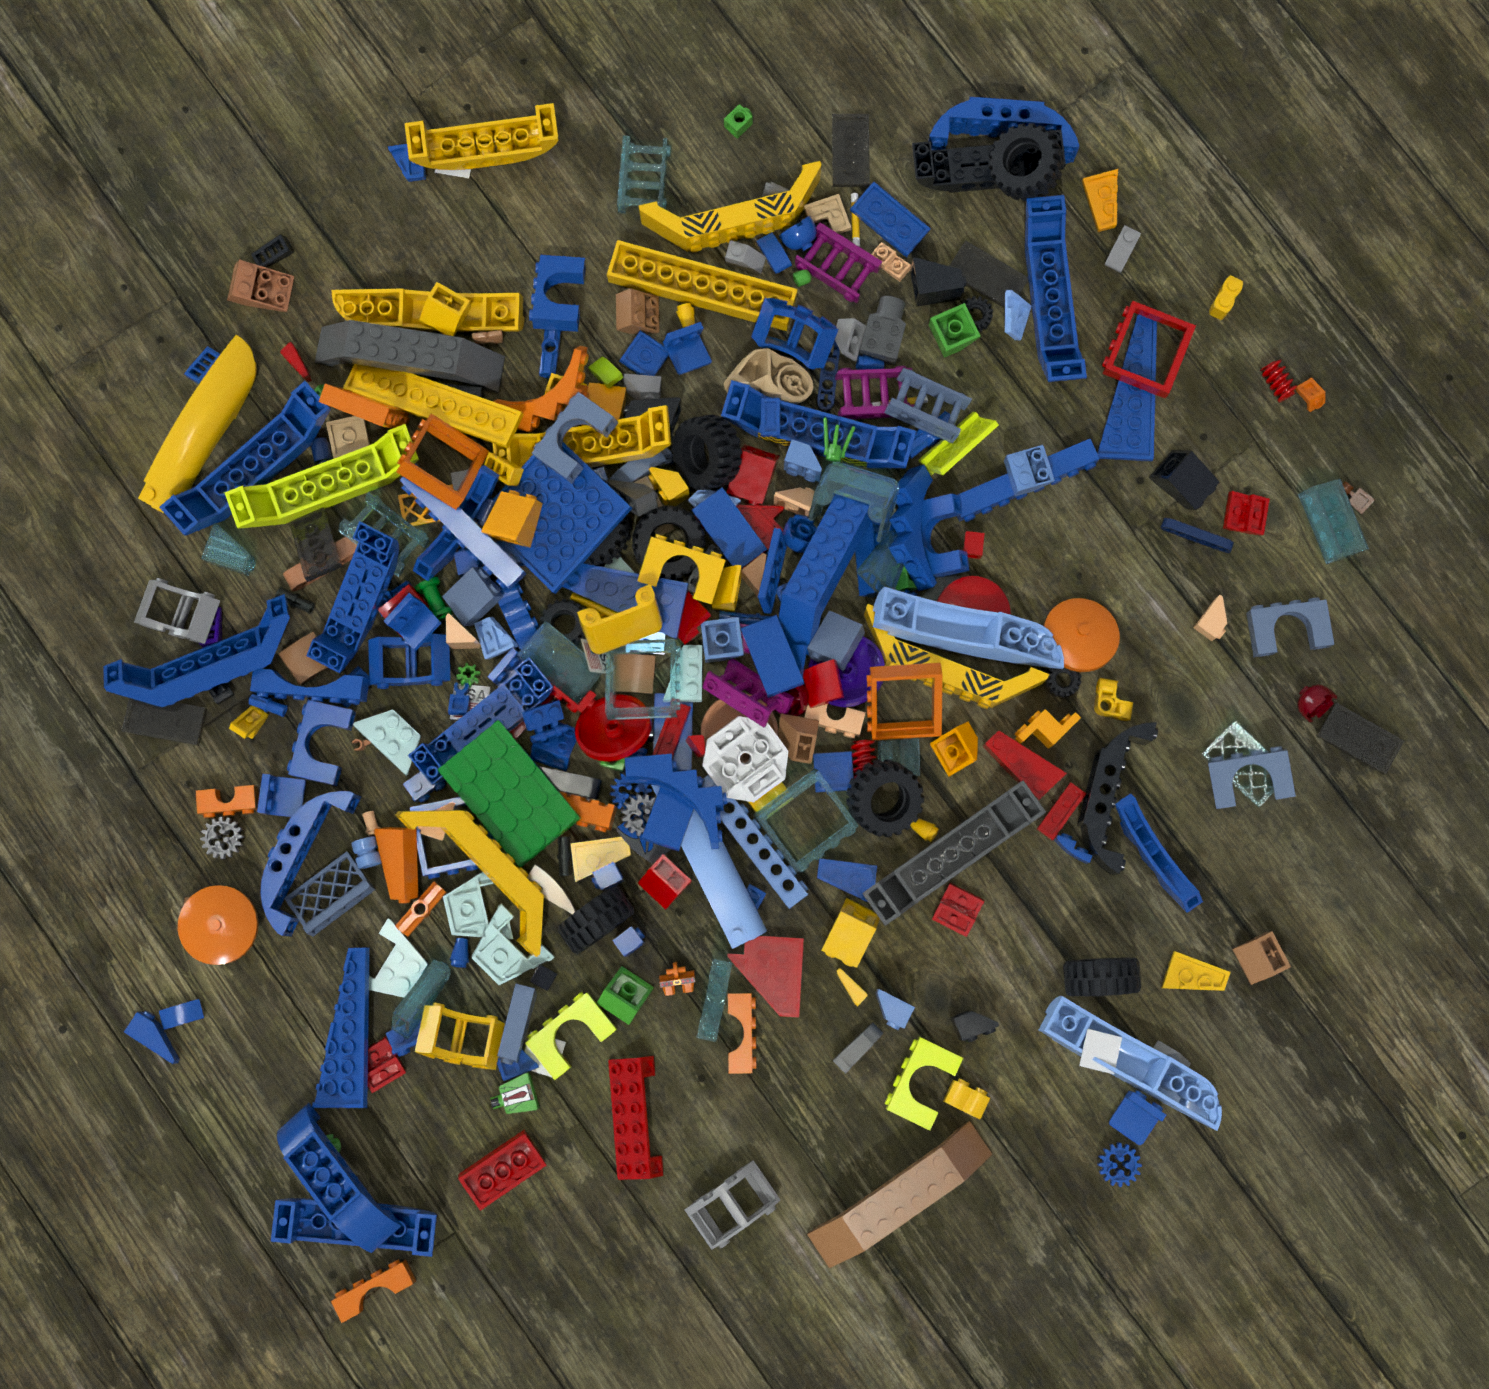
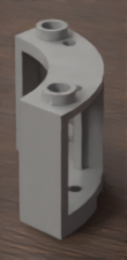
(200, 622)
(706, 1224)

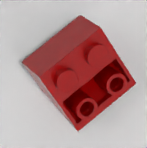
(664, 881)

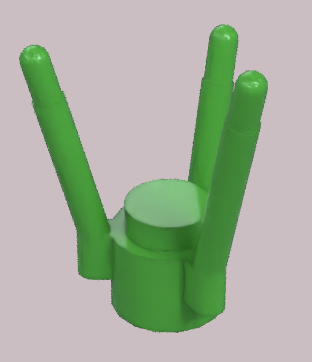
(834, 452)

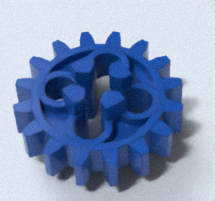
(620, 797)
(1119, 1153)

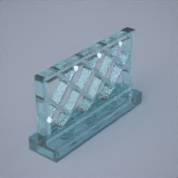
(1251, 744)

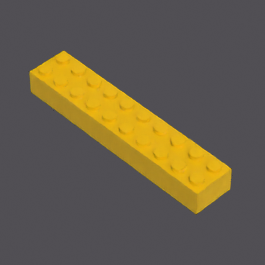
(696, 283)

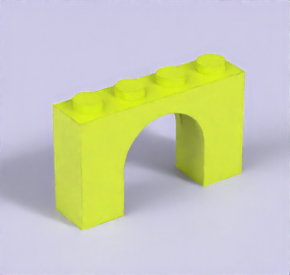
(544, 1044)
(901, 1101)

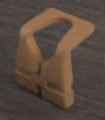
(485, 337)

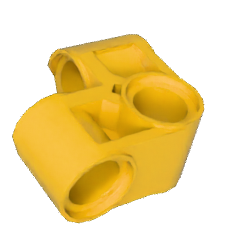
(1117, 708)

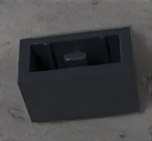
(970, 1024)

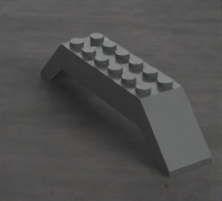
(410, 352)
(953, 852)

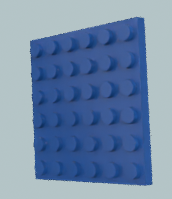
(571, 520)

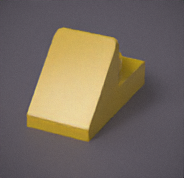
(249, 722)

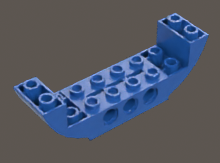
(996, 116)
(357, 598)
(519, 693)
(333, 1182)

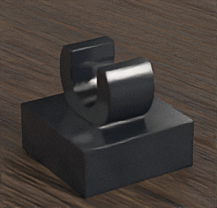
(221, 693)

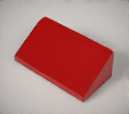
(697, 744)

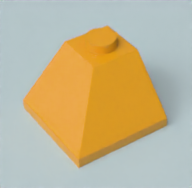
(956, 748)

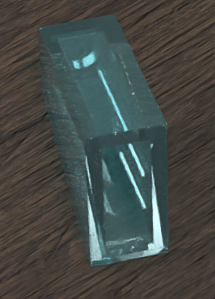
(227, 552)

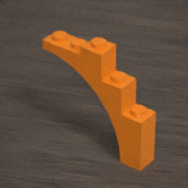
(552, 403)

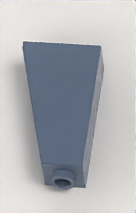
(517, 1024)

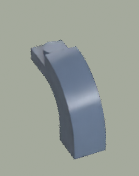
(638, 469)

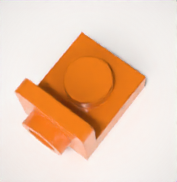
(1311, 394)

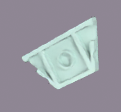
(391, 737)

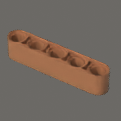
(295, 577)

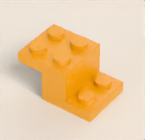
(1046, 727)

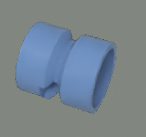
(366, 852)

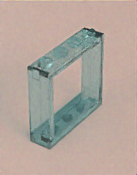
(640, 647)
(787, 796)

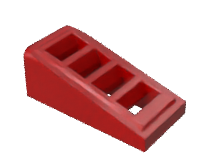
(291, 354)

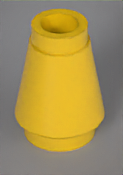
(686, 314)
(925, 829)

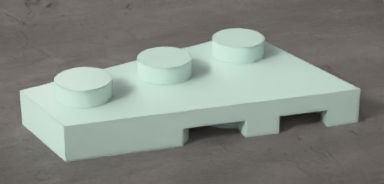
(690, 675)

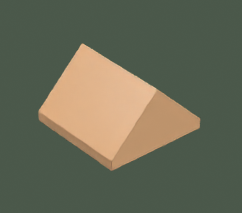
(457, 636)

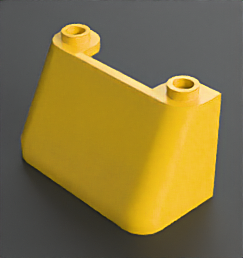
(624, 626)

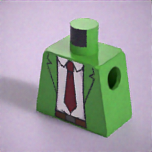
(517, 1095)

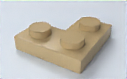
(830, 209)

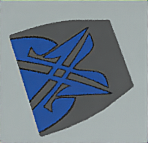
(646, 849)

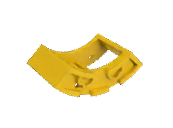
(429, 1031)

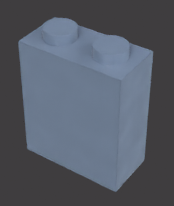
(473, 596)
(836, 640)

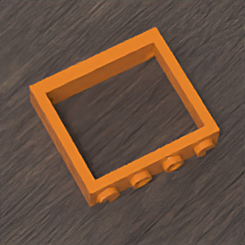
(362, 407)
(455, 440)
(905, 729)

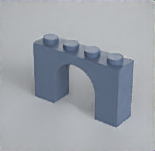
(578, 412)
(1312, 613)
(1274, 761)

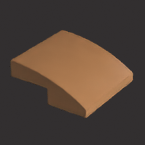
(298, 663)
(635, 673)

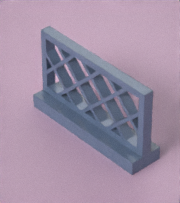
(335, 908)

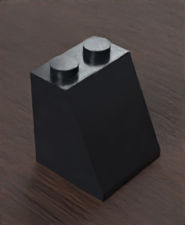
(935, 282)
(638, 407)
(1185, 478)

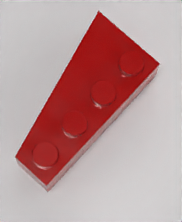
(1023, 764)

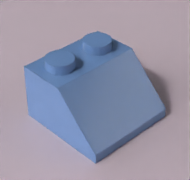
(721, 639)
(893, 1009)

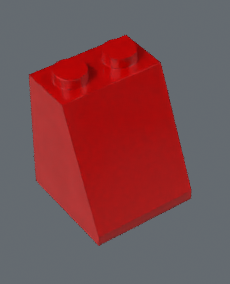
(754, 475)

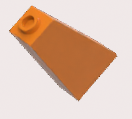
(399, 861)

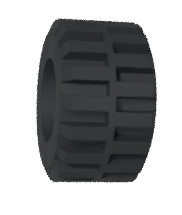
(564, 608)

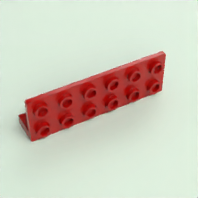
(631, 1120)

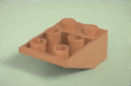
(260, 287)

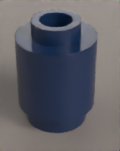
(321, 450)
(484, 511)

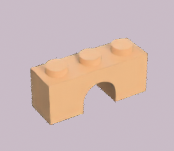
(849, 724)

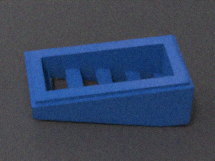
(190, 372)

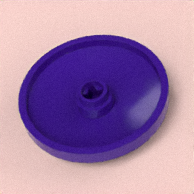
(854, 675)

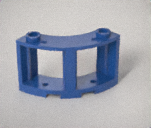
(802, 315)
(439, 662)

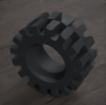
(984, 308)
(1063, 691)

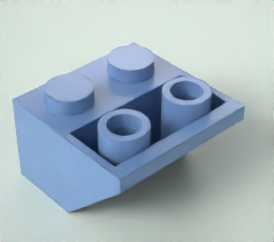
(802, 461)
(1028, 470)

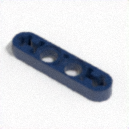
(828, 375)
(1197, 535)

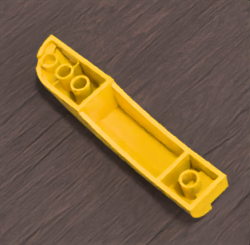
(403, 309)
(201, 424)

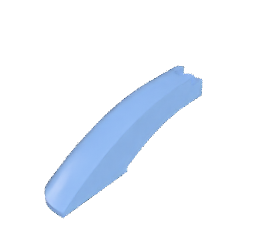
(966, 630)
(721, 884)
(1137, 1063)

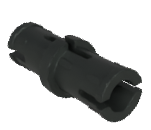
(296, 600)
(564, 856)

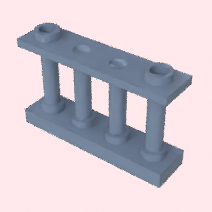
(920, 419)

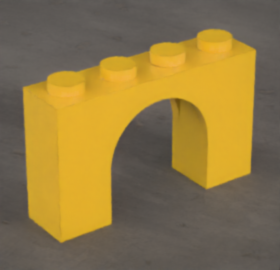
(708, 565)

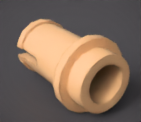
(370, 822)

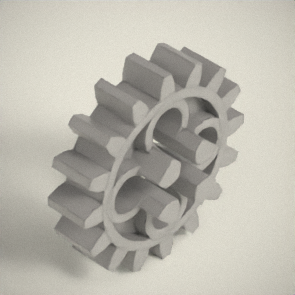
(632, 808)
(218, 848)

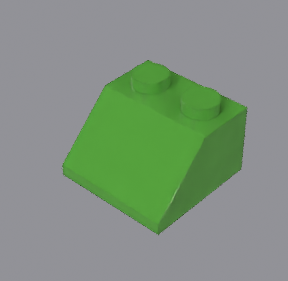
(953, 330)
(625, 995)

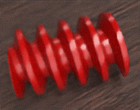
(1279, 381)
(862, 754)

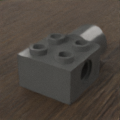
(884, 331)

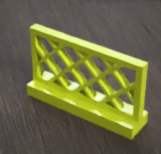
(946, 455)

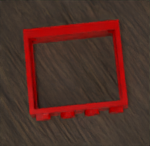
(1134, 379)

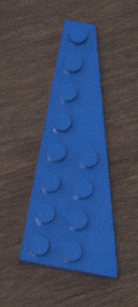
(1132, 411)
(618, 589)
(346, 1059)

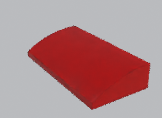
(501, 1170)

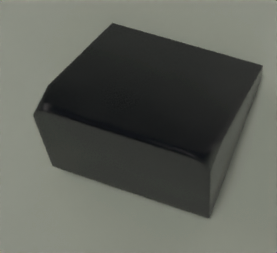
(543, 977)

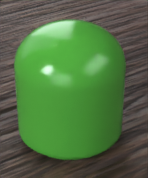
(802, 277)

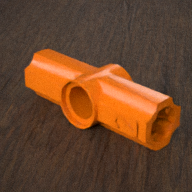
(412, 919)

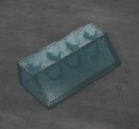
(1333, 521)
(560, 661)

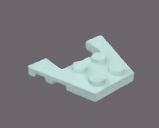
(467, 910)
(500, 956)
(402, 966)

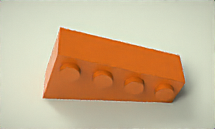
(592, 812)

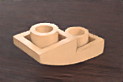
(891, 262)

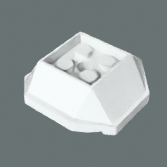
(749, 779)

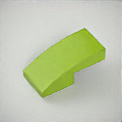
(606, 372)

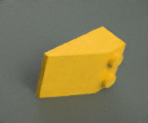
(727, 589)

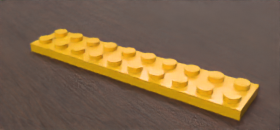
(423, 396)

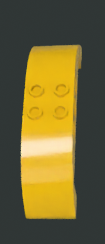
(483, 143)

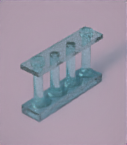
(627, 166)
(348, 528)

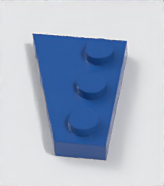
(847, 876)

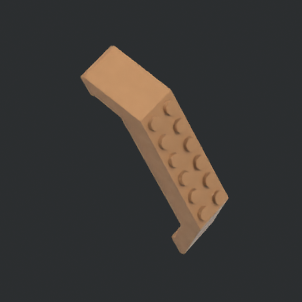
(901, 1197)

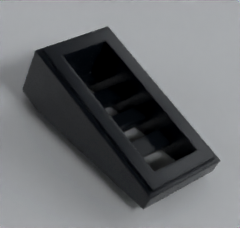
(282, 253)

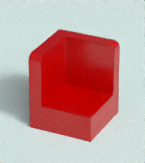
(973, 544)

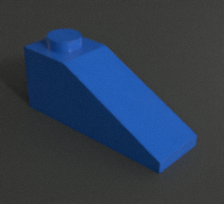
(151, 1034)

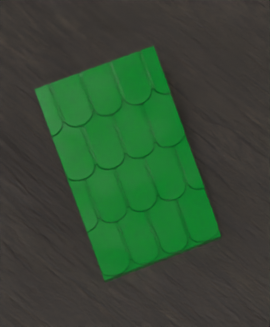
(509, 793)

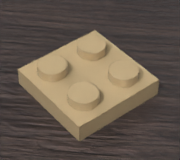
(347, 435)

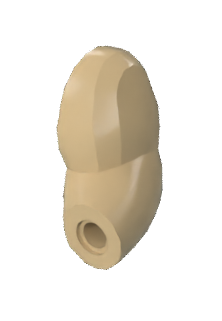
(773, 376)

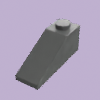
(637, 495)

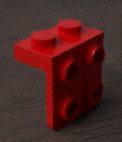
(586, 702)

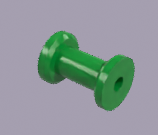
(433, 597)

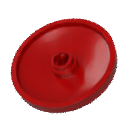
(975, 593)
(611, 739)

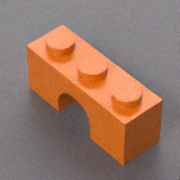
(244, 800)

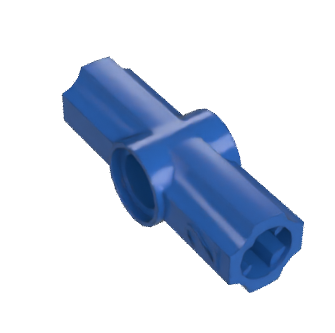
(549, 359)
(924, 439)

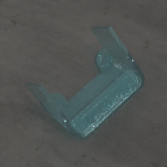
(858, 485)

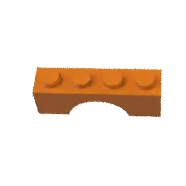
(741, 1059)
(396, 1278)

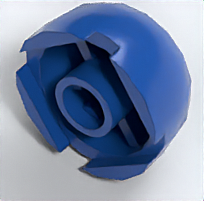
(800, 235)
(798, 533)

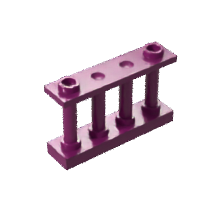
(839, 245)
(867, 410)
(749, 681)

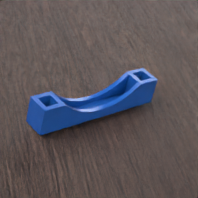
(347, 688)

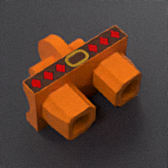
(677, 976)

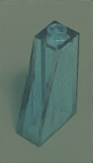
(880, 566)
(424, 992)

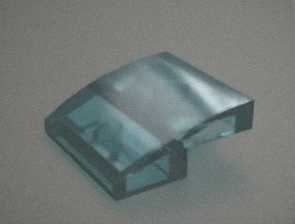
(902, 751)

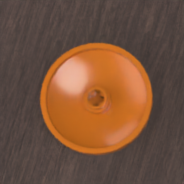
(1084, 632)
(218, 925)

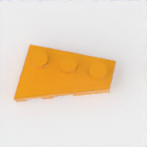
(1102, 198)

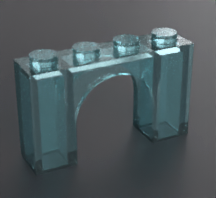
(714, 1000)

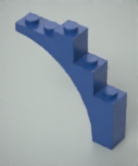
(907, 523)
(444, 546)
(663, 772)
(1155, 856)

